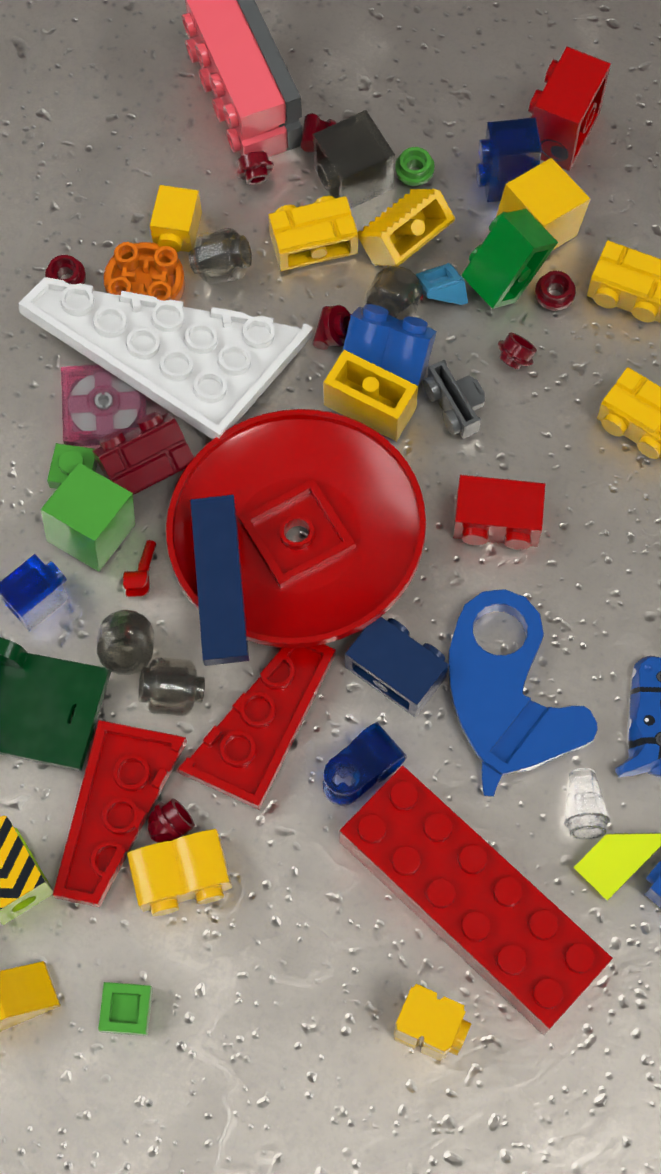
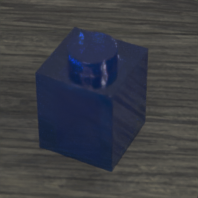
(33, 591)

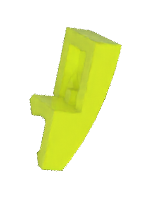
(616, 860)

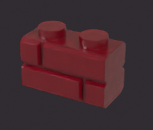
(144, 454)

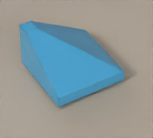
(444, 284)

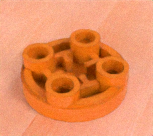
(145, 270)

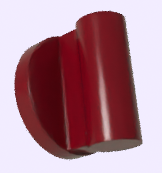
(312, 124)
(332, 327)

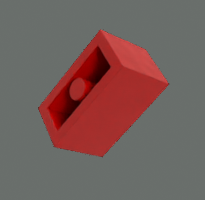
(499, 512)

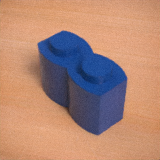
(390, 342)

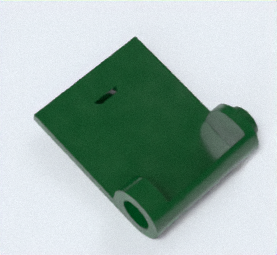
(39, 702)

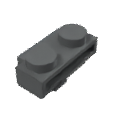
(456, 399)

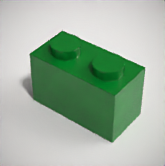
(508, 257)

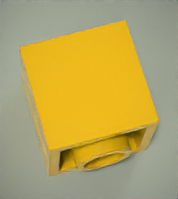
(549, 198)

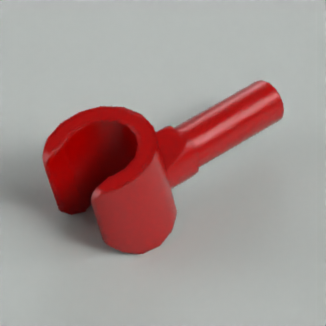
(138, 582)

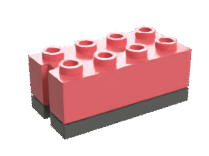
(244, 74)

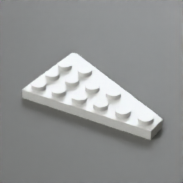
(181, 357)

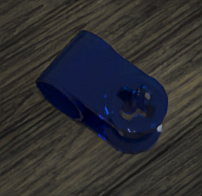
(367, 760)

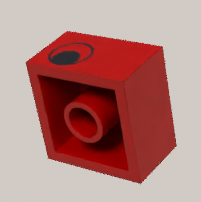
(569, 104)

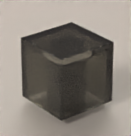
(354, 159)

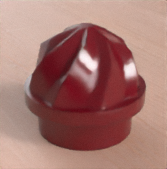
(169, 821)

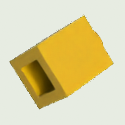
(176, 218)

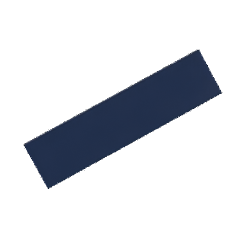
(219, 580)

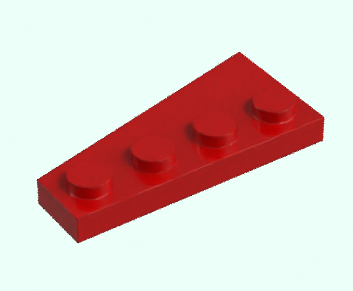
(256, 735)
(114, 801)

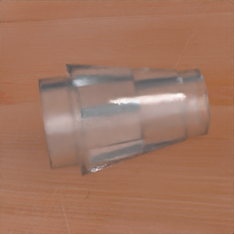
(585, 806)

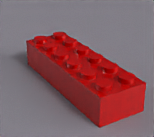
(474, 899)

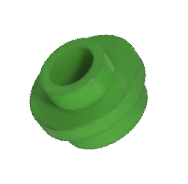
(417, 158)

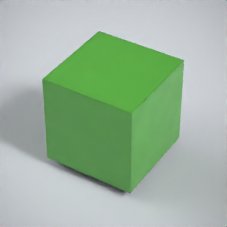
(88, 516)

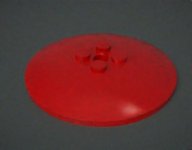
(317, 475)

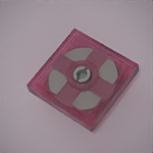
(97, 405)

